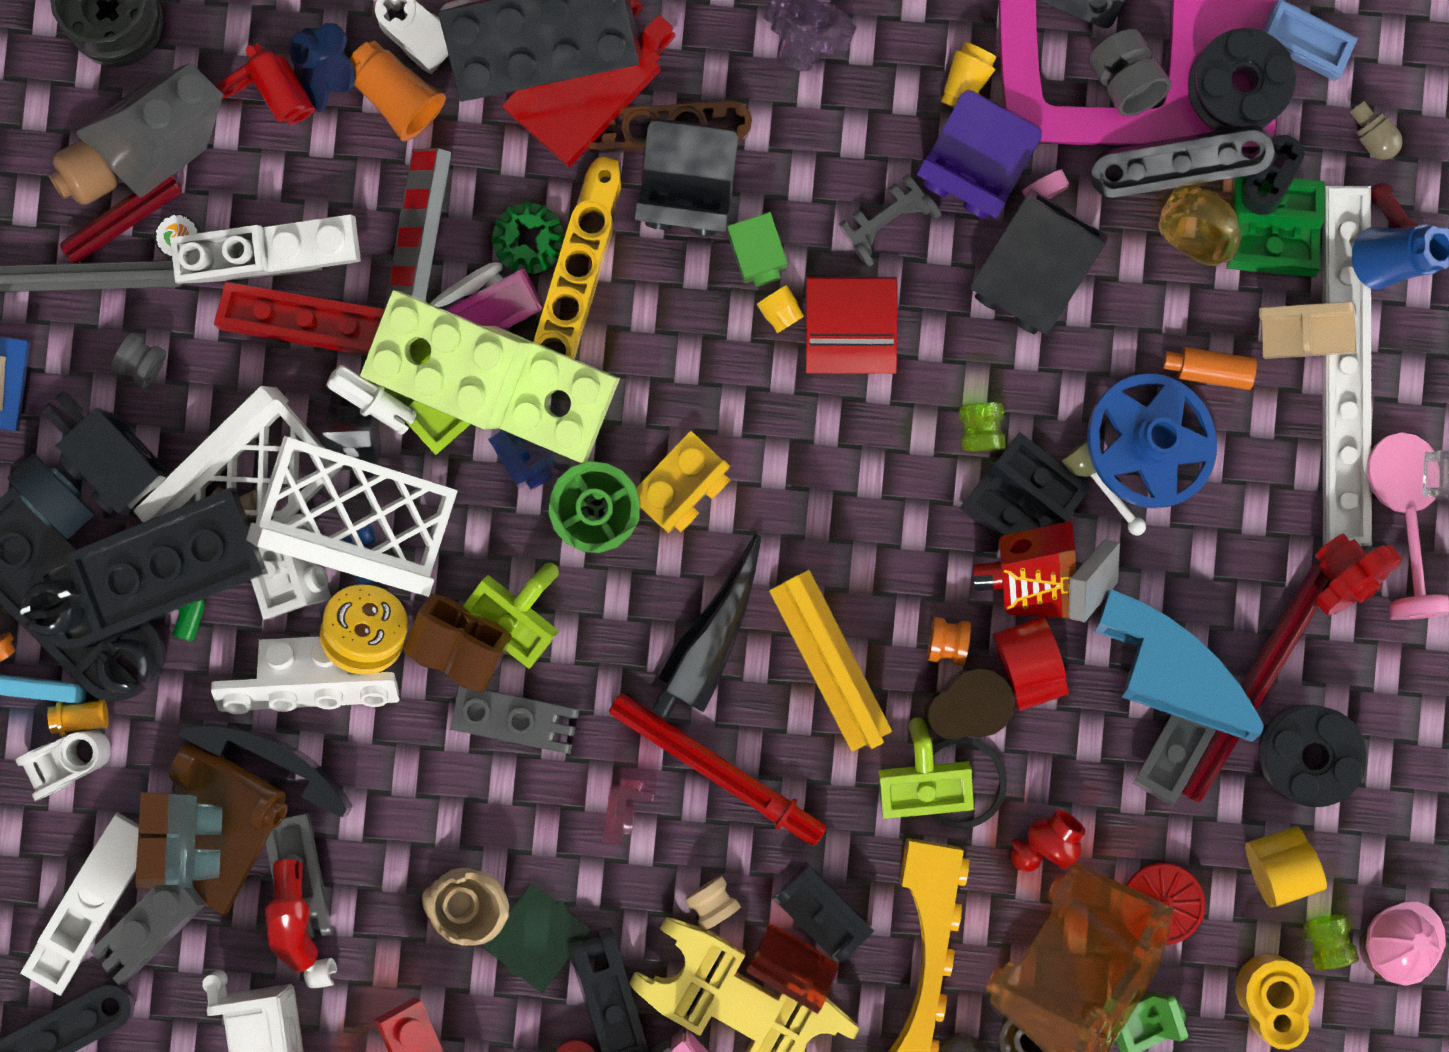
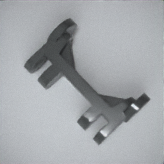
(910, 203)

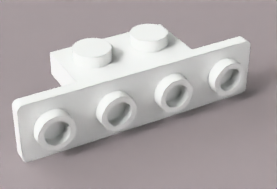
(299, 675)

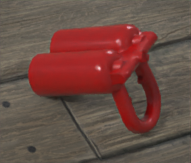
(275, 83)

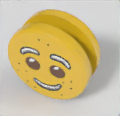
(363, 629)

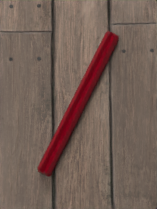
(1261, 677)

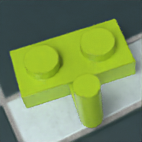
(528, 629)
(926, 786)

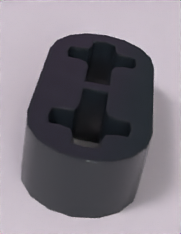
(1280, 178)

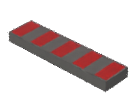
(419, 222)

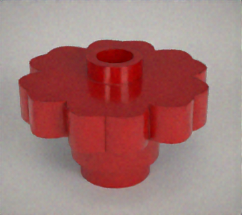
(1352, 572)

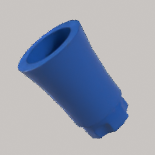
(1398, 254)

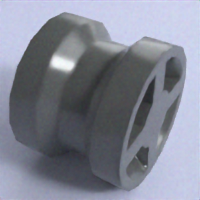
(138, 360)

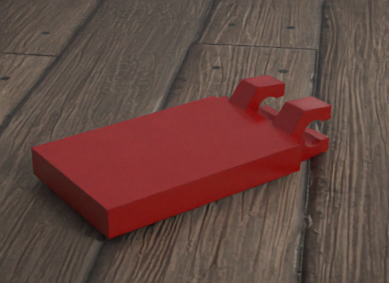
(578, 110)

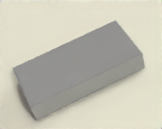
(1094, 580)

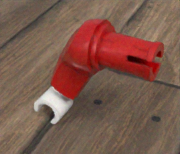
(287, 925)

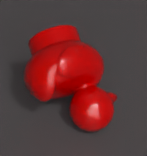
(1051, 837)

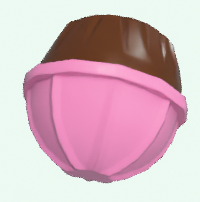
(1403, 943)

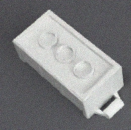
(257, 1017)

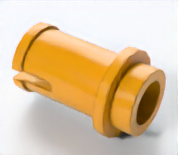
(77, 717)

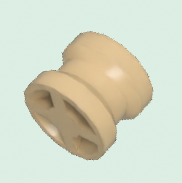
(712, 903)

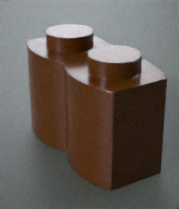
(457, 642)

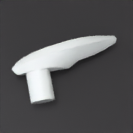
(470, 284)

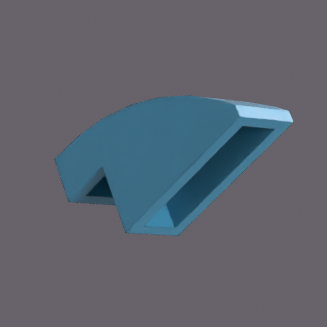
(1176, 669)

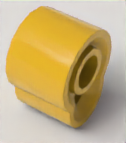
(1285, 866)
(1276, 999)

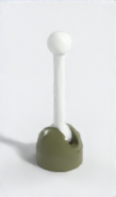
(1080, 464)

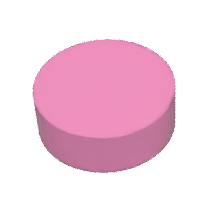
(1049, 185)

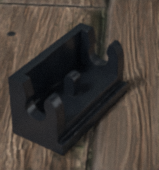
(823, 913)

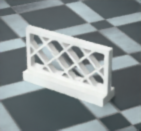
(221, 452)
(339, 554)

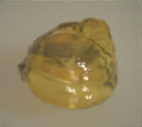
(1200, 225)

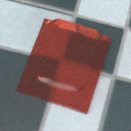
(793, 968)

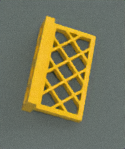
(831, 662)

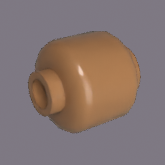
(82, 173)

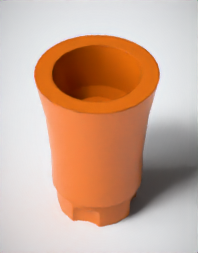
(395, 90)

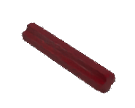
(118, 220)

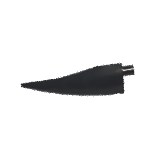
(704, 649)

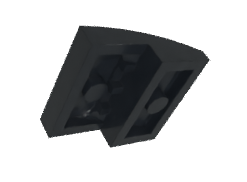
(1024, 491)

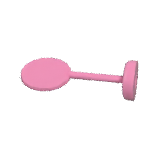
(1396, 479)

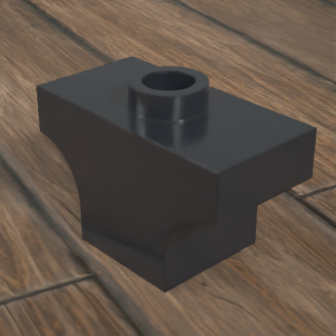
(351, 432)

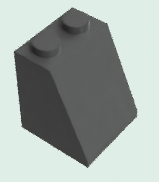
(156, 128)

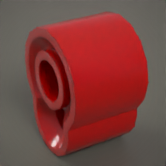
(1031, 663)

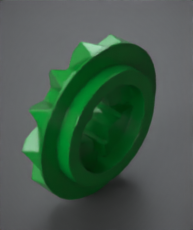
(548, 241)

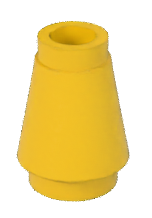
(968, 71)

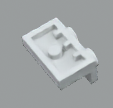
(289, 582)

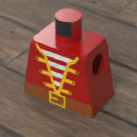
(1032, 571)

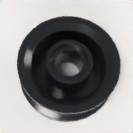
(1256, 57)
(1341, 762)

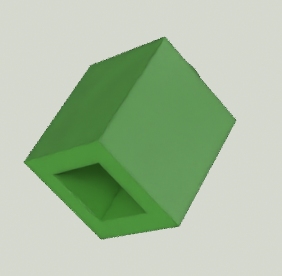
(757, 250)

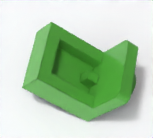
(1153, 1021)

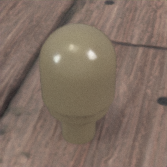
(1377, 132)

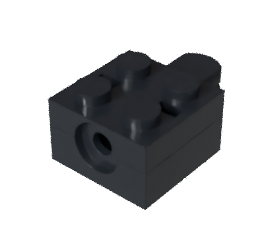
(106, 456)

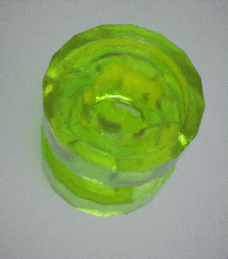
(982, 427)
(1331, 942)

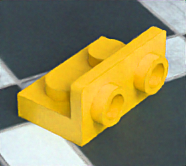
(681, 483)

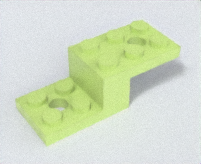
(489, 377)

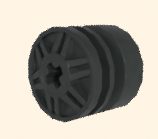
(109, 41)

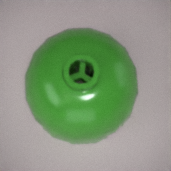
(574, 496)

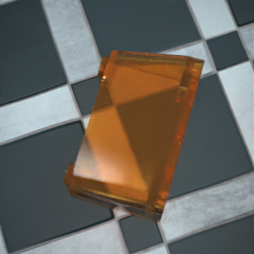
(1084, 964)

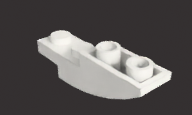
(265, 250)
(85, 907)

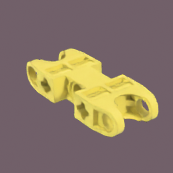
(733, 996)

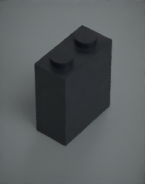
(1038, 263)

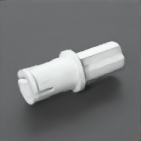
(371, 399)

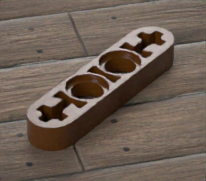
(670, 112)

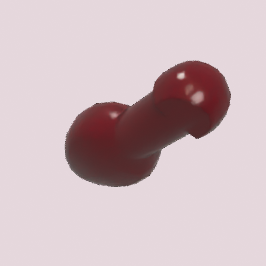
(1382, 196)

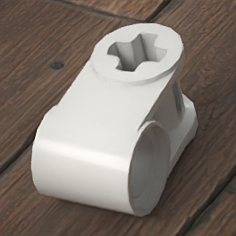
(417, 35)
(58, 764)

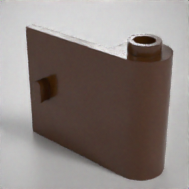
(248, 817)

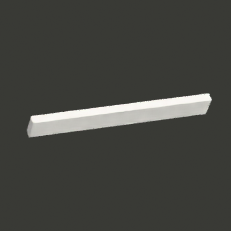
(1346, 376)

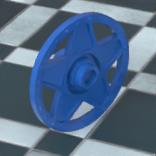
(1152, 441)

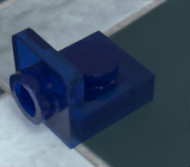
(514, 454)

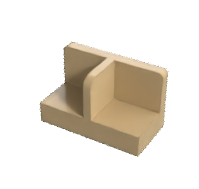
(1308, 330)

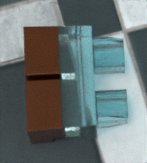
(168, 840)

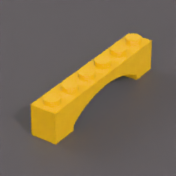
(933, 877)

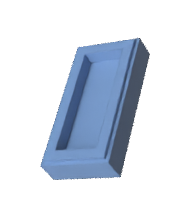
(1310, 39)

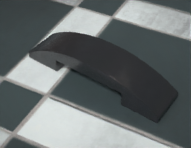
(321, 787)

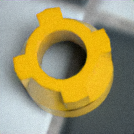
(781, 309)

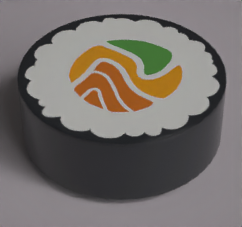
(173, 226)

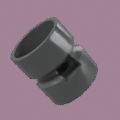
(1129, 72)

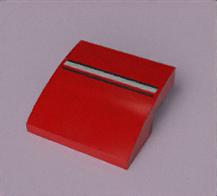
(851, 325)

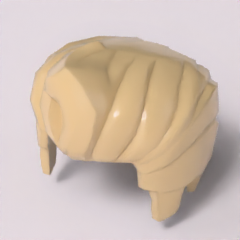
(466, 906)

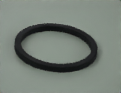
(1002, 787)

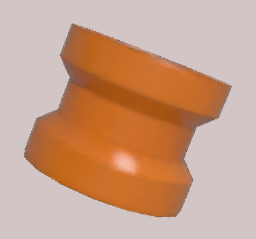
(949, 641)

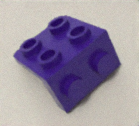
(980, 154)

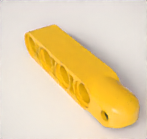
(593, 198)

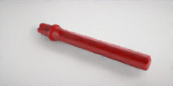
(740, 784)

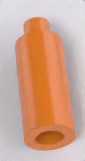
(1212, 367)

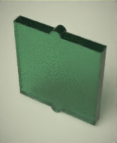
(536, 938)

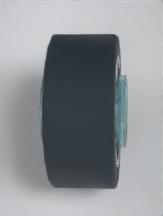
(50, 496)

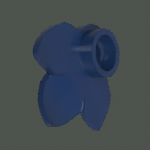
(323, 62)

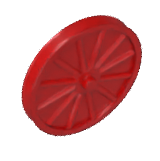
(1175, 888)

